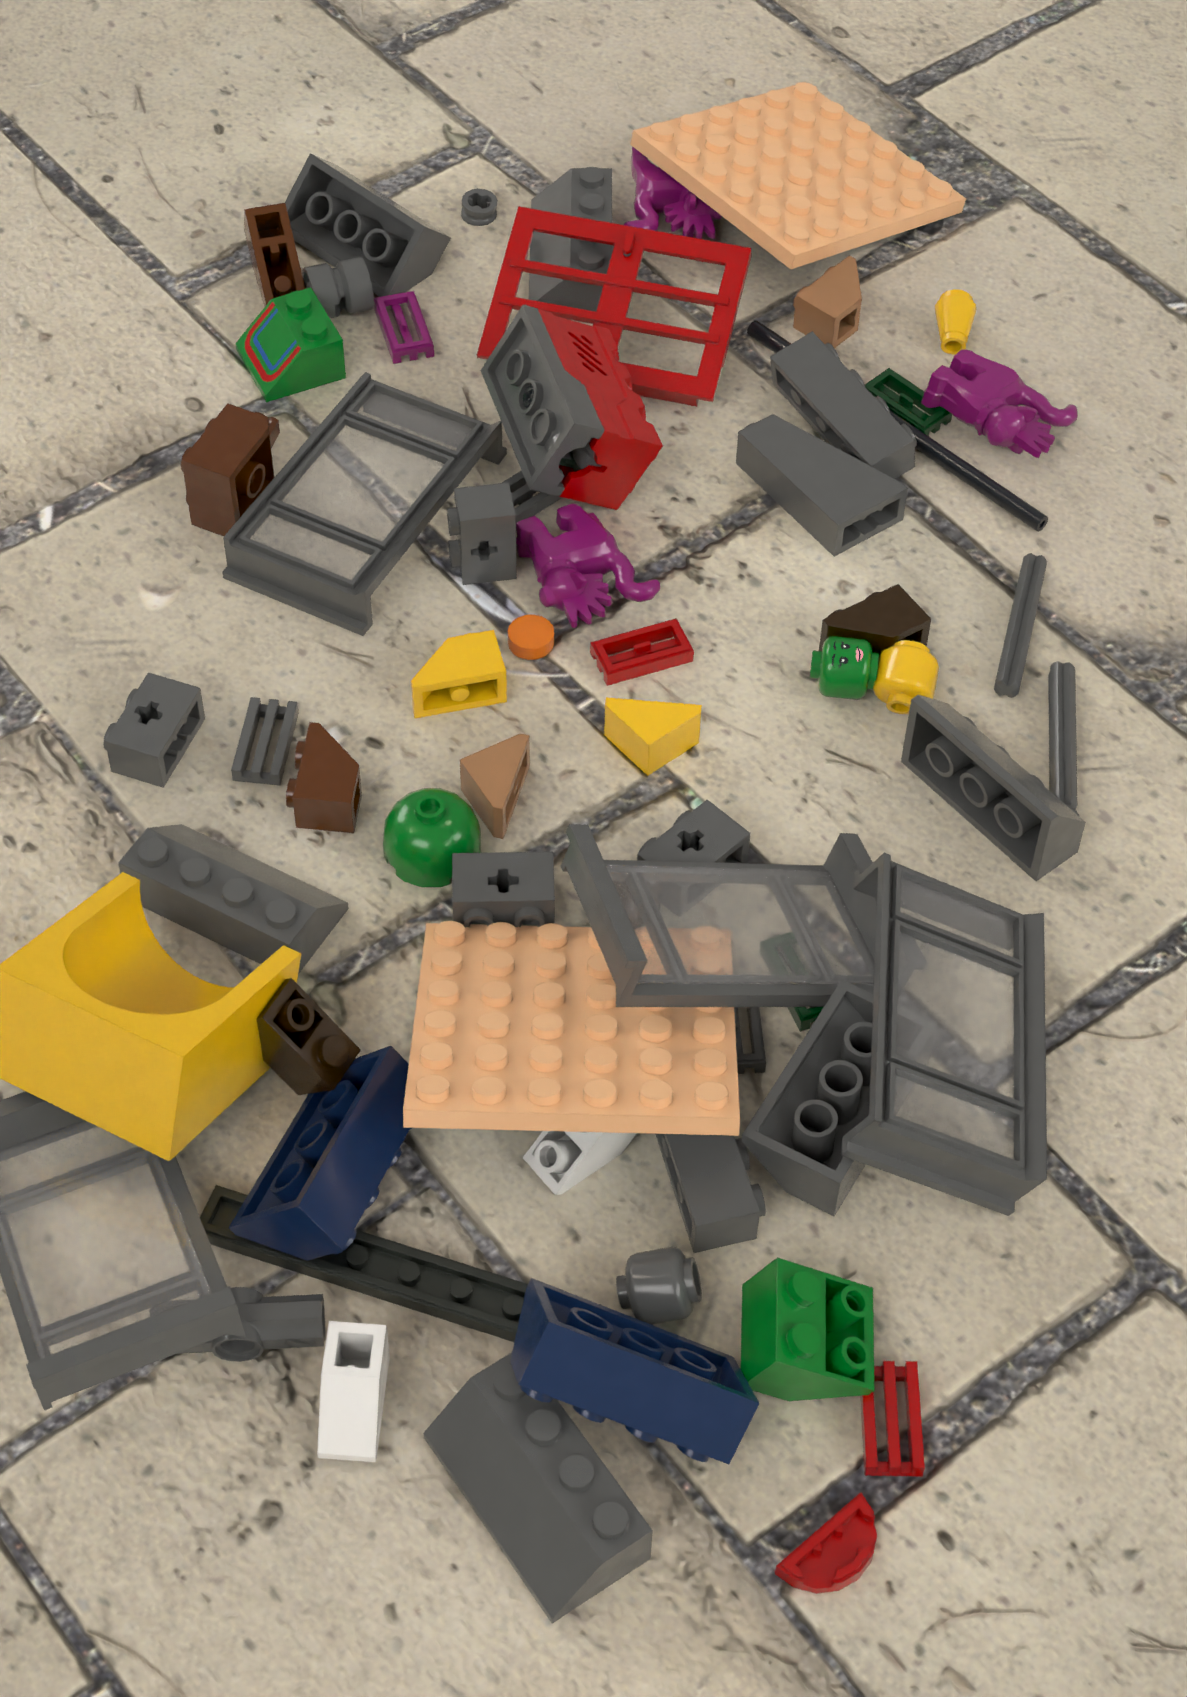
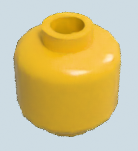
(904, 673)

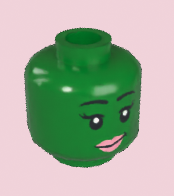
(845, 667)

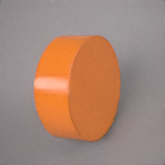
(531, 637)

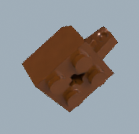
(228, 467)

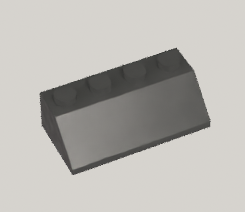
(579, 194)
(348, 219)
(989, 788)
(229, 894)
(818, 1102)
(539, 1490)

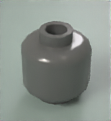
(659, 1285)

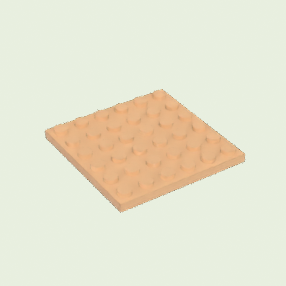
(797, 173)
(530, 1039)

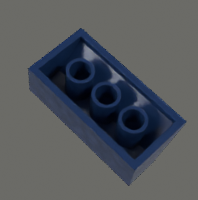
(330, 1162)
(631, 1374)

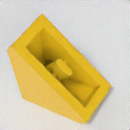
(651, 730)

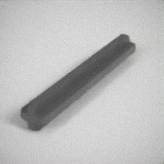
(1020, 625)
(1062, 733)

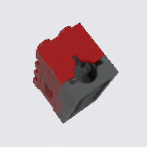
(570, 409)

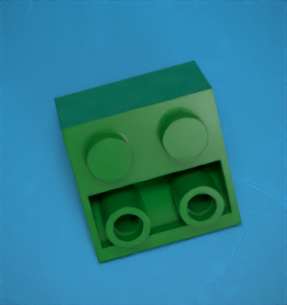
(806, 1334)

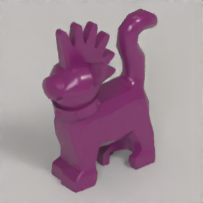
(661, 193)
(988, 398)
(575, 563)

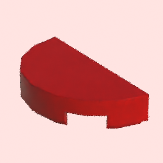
(835, 1552)

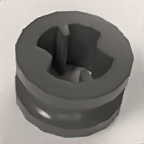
(479, 207)

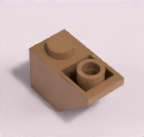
(830, 304)

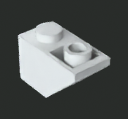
(570, 1157)
(352, 1391)

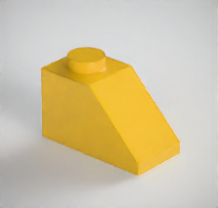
(460, 676)

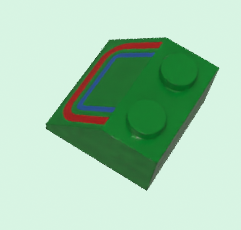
(292, 346)

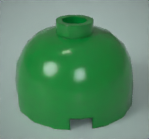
(425, 832)

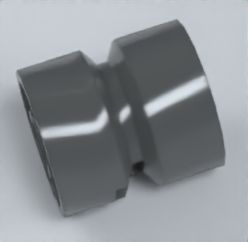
(341, 287)

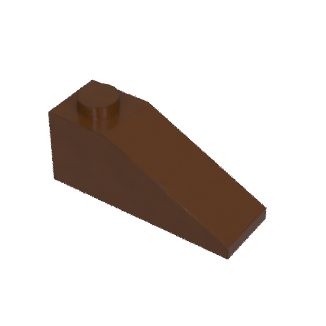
(272, 251)

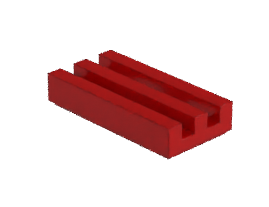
(644, 657)
(894, 1467)

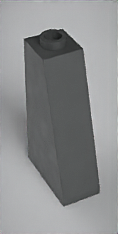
(819, 484)

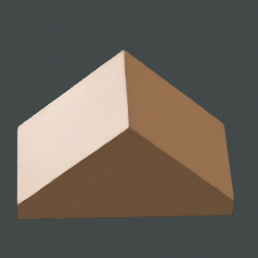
(495, 779)

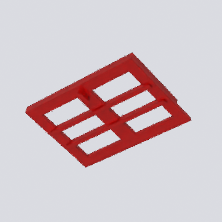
(617, 294)

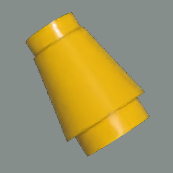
(954, 319)

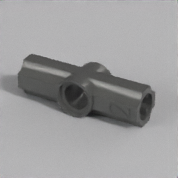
(270, 1324)

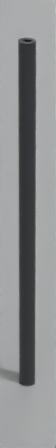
(936, 451)

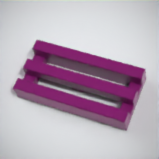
(408, 347)

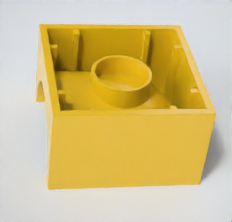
(124, 1031)

